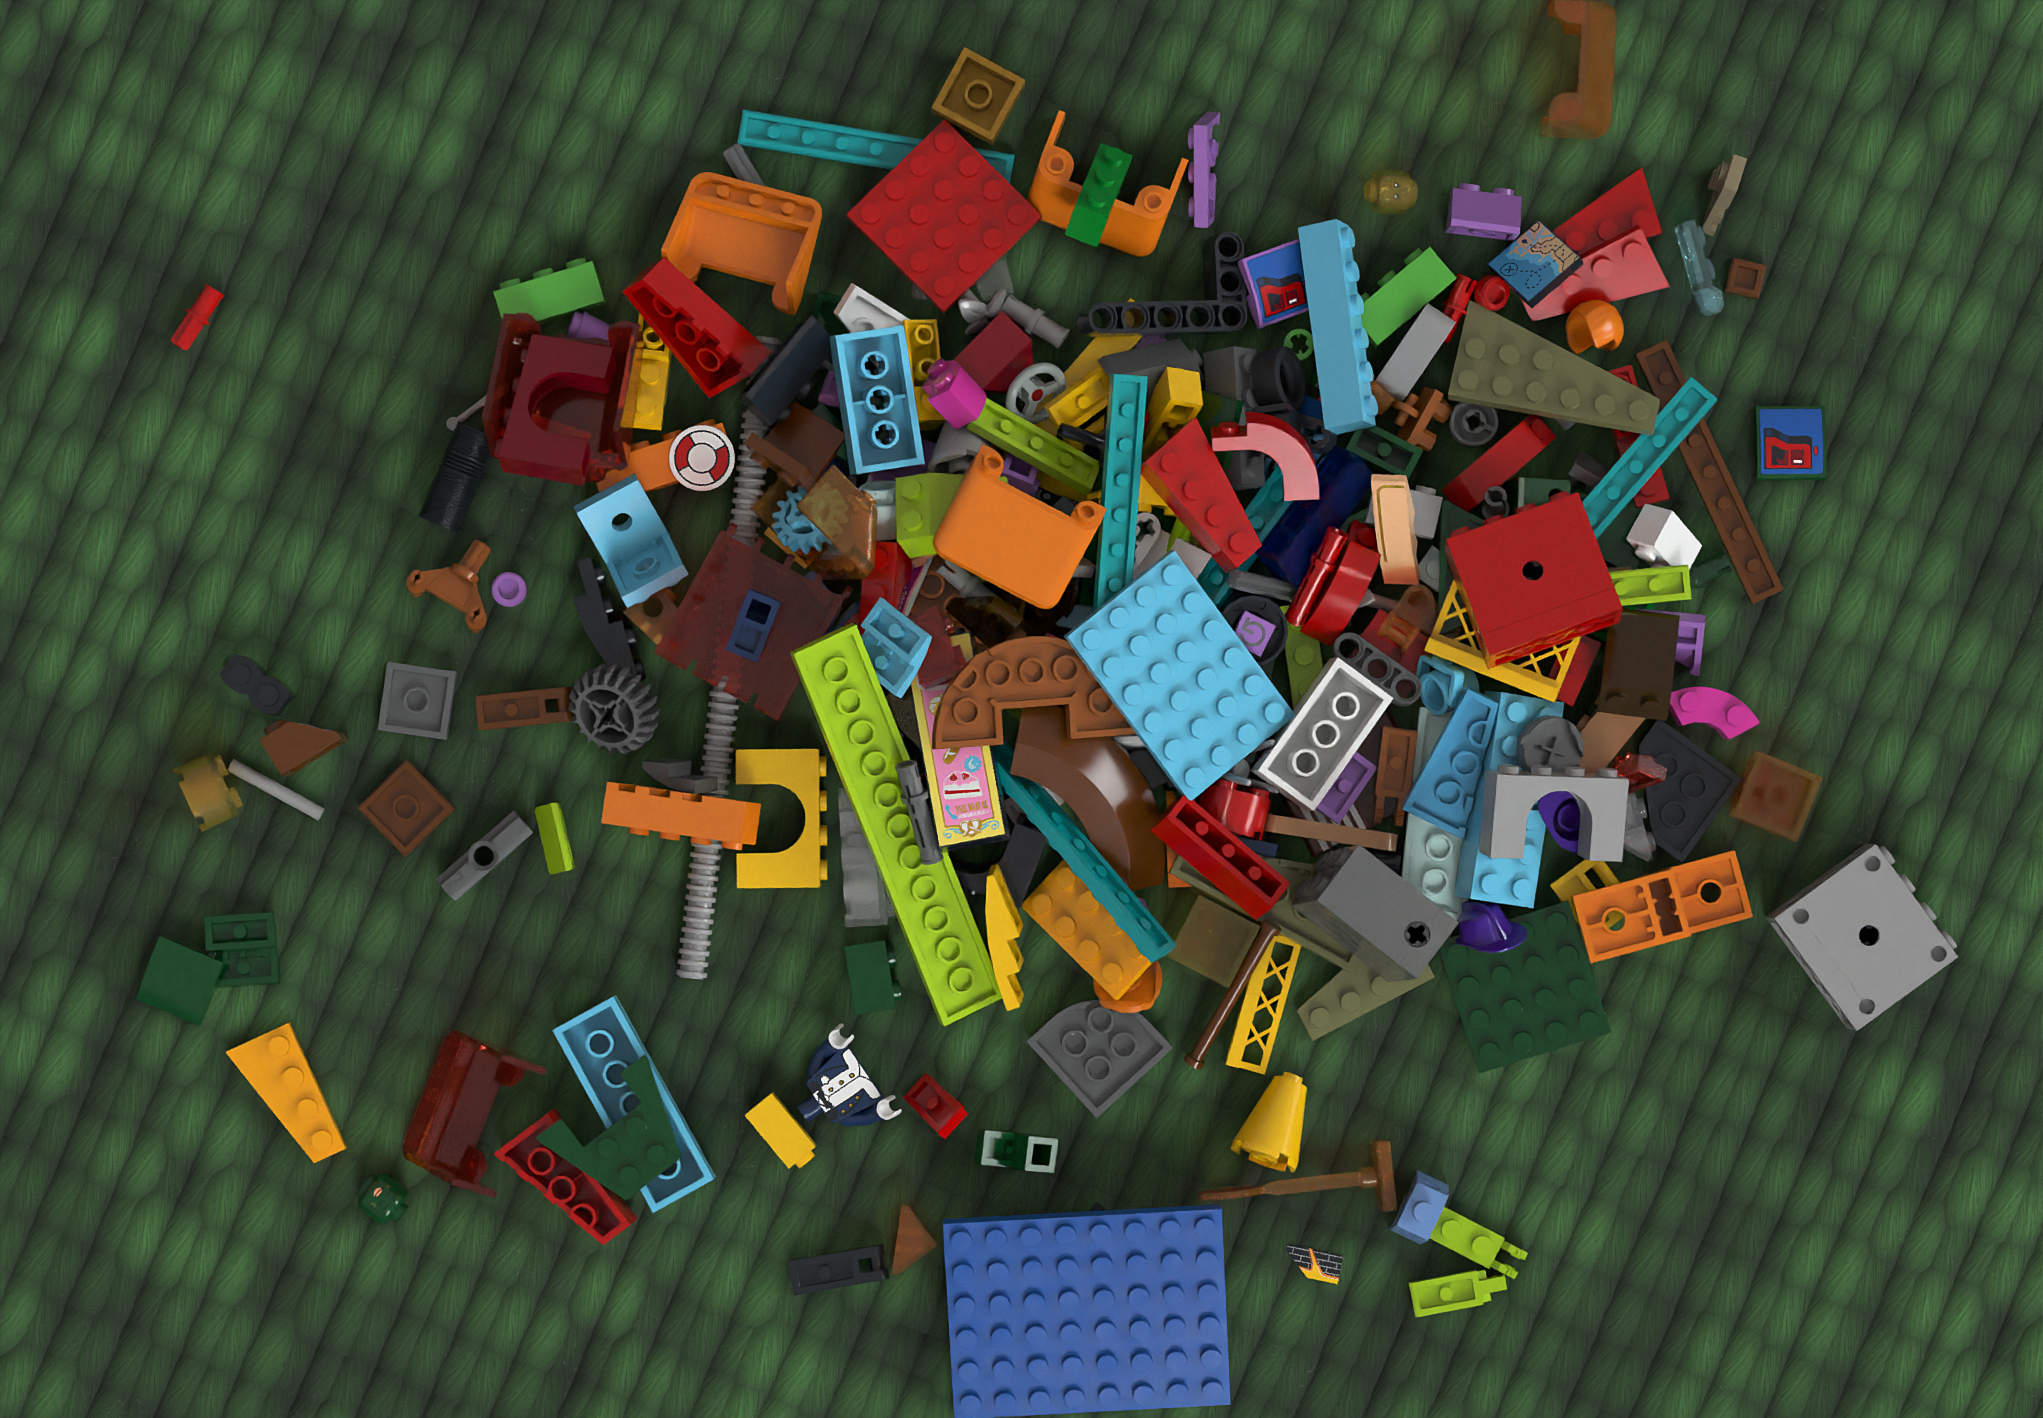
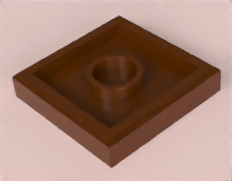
(406, 808)

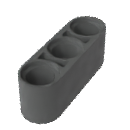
(1393, 671)

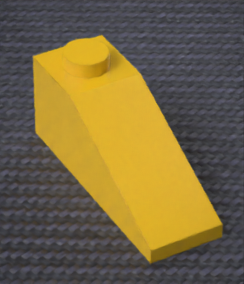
(1172, 404)

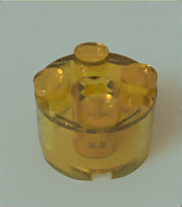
(207, 791)

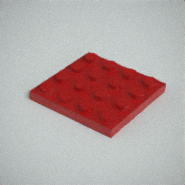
(944, 216)

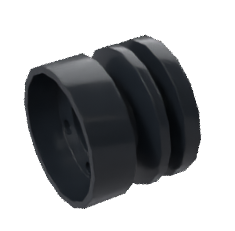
(1265, 608)

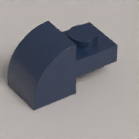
(753, 625)

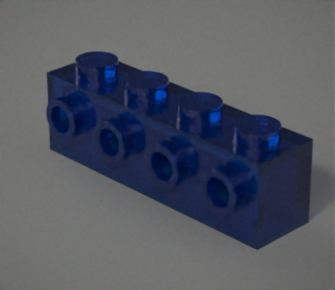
(1300, 530)

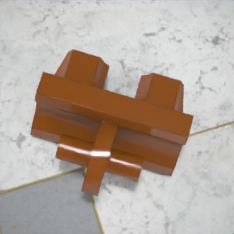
(1416, 414)

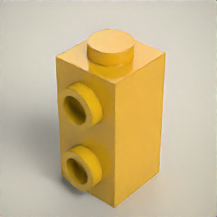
(782, 1131)

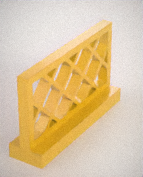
(1507, 673)

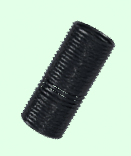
(456, 478)

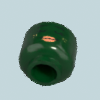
(382, 1199)

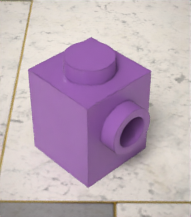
(1020, 474)

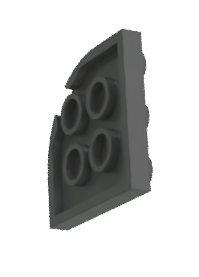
(1099, 1051)

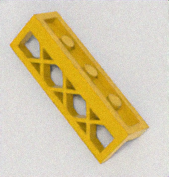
(1249, 1007)

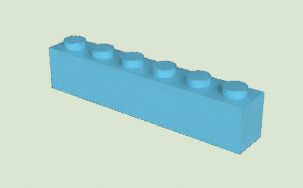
(1337, 326)

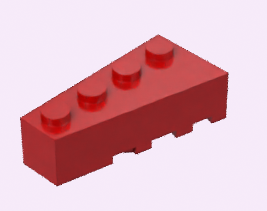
(695, 328)
(1200, 495)
(563, 1184)

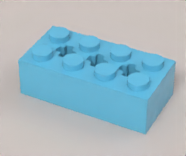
(892, 382)

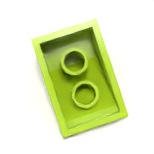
(921, 507)

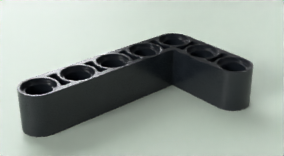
(1178, 312)

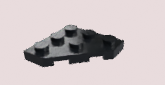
(1691, 792)

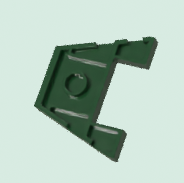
(629, 1150)

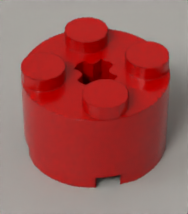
(1238, 811)

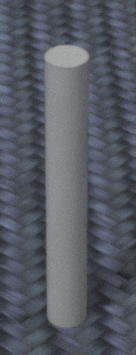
(276, 789)

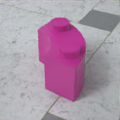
(954, 393)
(1713, 708)

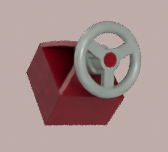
(1003, 363)

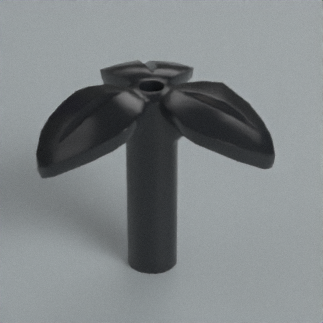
(1093, 442)

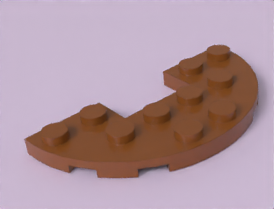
(1021, 675)

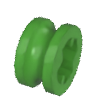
(1309, 342)

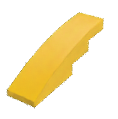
(1002, 928)

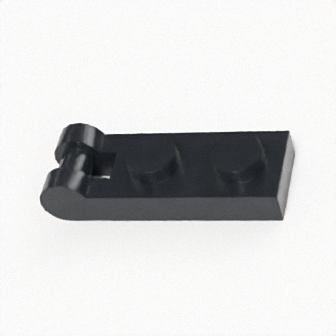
(837, 1269)

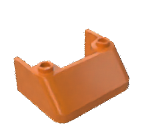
(1129, 227)

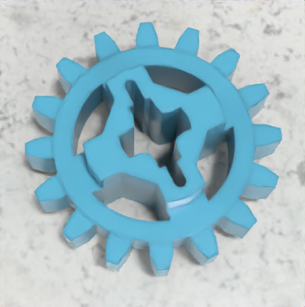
(794, 527)

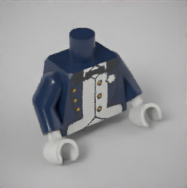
(843, 1086)

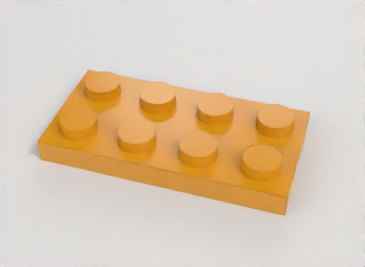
(1086, 930)

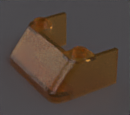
(841, 514)

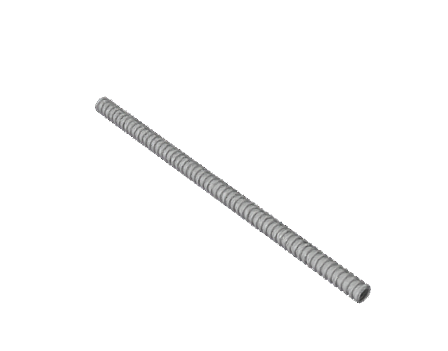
(721, 717)

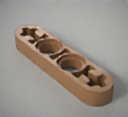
(1331, 832)

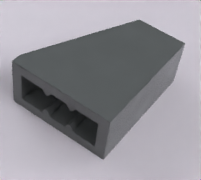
(1152, 362)

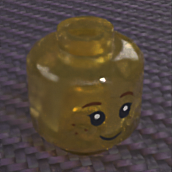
(1391, 192)

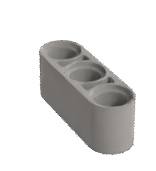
(1415, 352)

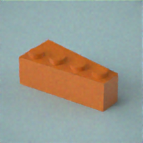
(681, 814)

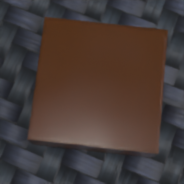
(1745, 278)

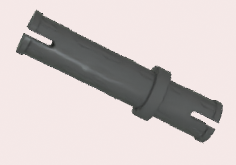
(915, 799)

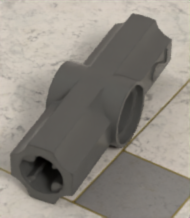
(468, 871)

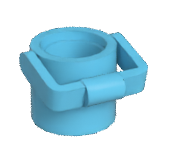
(1444, 685)

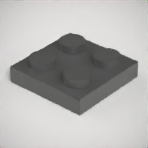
(417, 700)

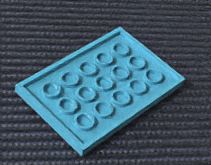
(1179, 675)

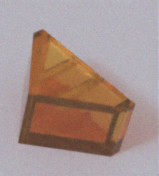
(912, 1240)

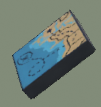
(1535, 264)

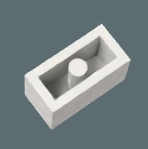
(1662, 538)

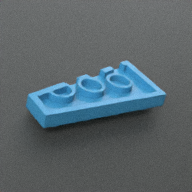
(1450, 774)

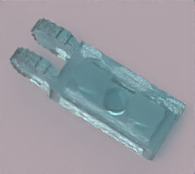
(1699, 270)

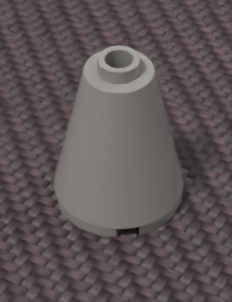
(954, 450)

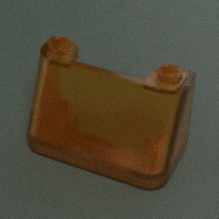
(1590, 109)

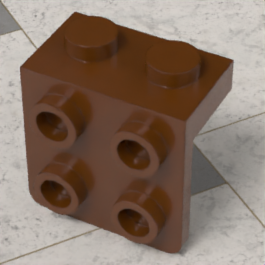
(797, 447)

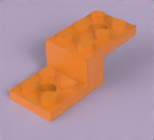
(1662, 906)

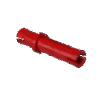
(1322, 563)

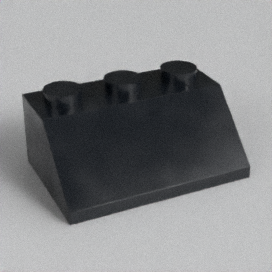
(788, 372)

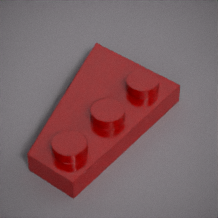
(1611, 215)

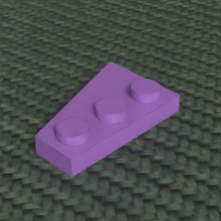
(1205, 152)

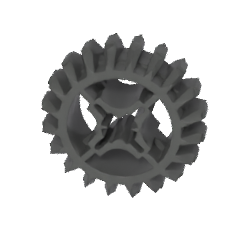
(595, 699)

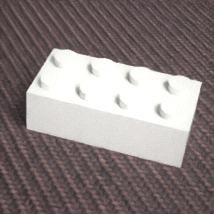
(1322, 734)

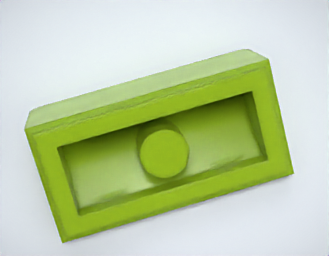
(554, 838)

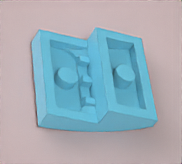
(894, 646)

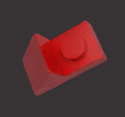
(935, 1105)

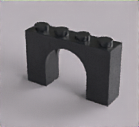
(1015, 862)

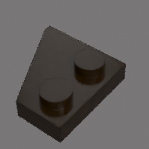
(986, 617)

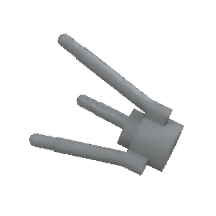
(1240, 772)

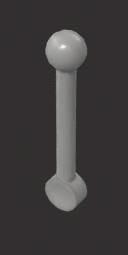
(451, 422)

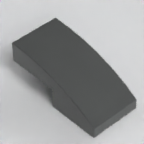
(677, 775)

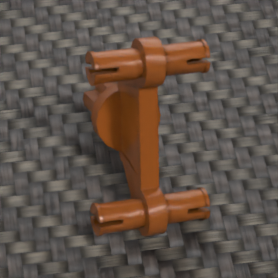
(456, 585)

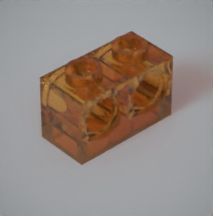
(656, 626)

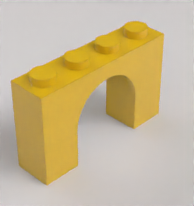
(801, 863)

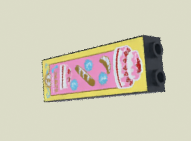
(960, 781)

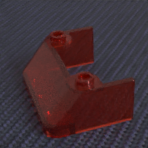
(457, 1107)

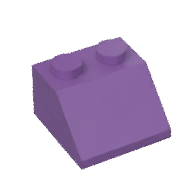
(1484, 213)

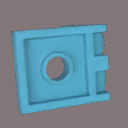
(638, 551)

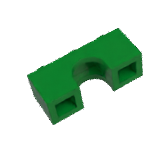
(1098, 195)

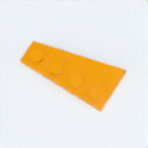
(288, 1086)

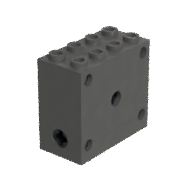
(1373, 913)

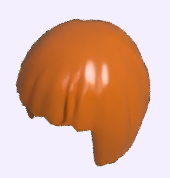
(1595, 325)

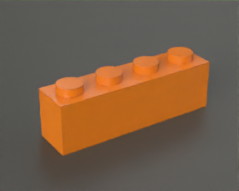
(651, 463)

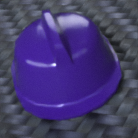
(1561, 818)
(1487, 928)

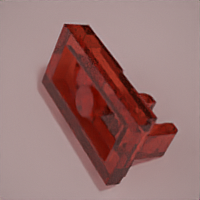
(1640, 770)

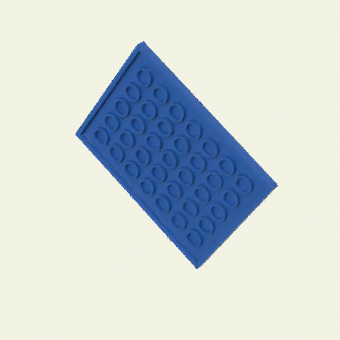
(1087, 1311)

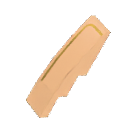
(1395, 529)

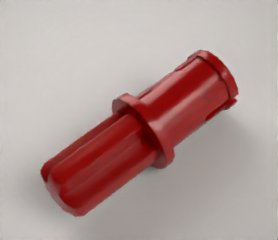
(1458, 300)
(196, 317)

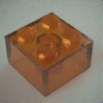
(1774, 796)

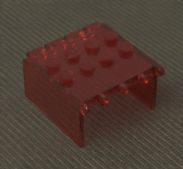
(711, 610)

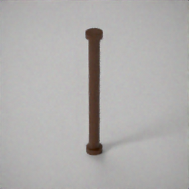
(1268, 931)

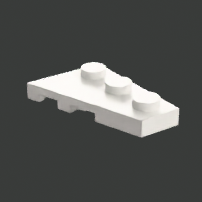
(864, 312)

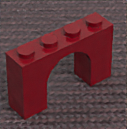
(550, 366)

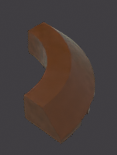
(1100, 788)

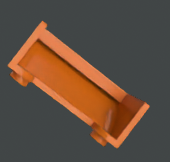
(746, 234)
(1013, 535)

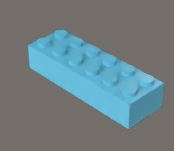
(1504, 879)
(599, 1049)

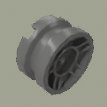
(1460, 429)

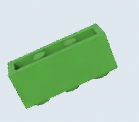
(553, 294)
(1404, 294)

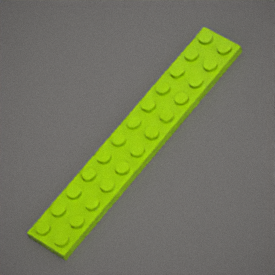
(865, 752)

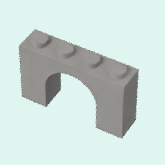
(1513, 792)

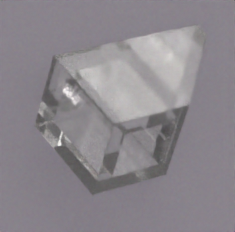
(1636, 839)

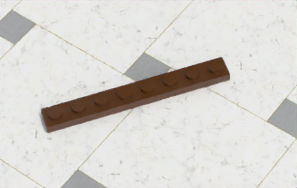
(1713, 482)

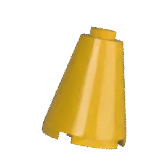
(1275, 1125)

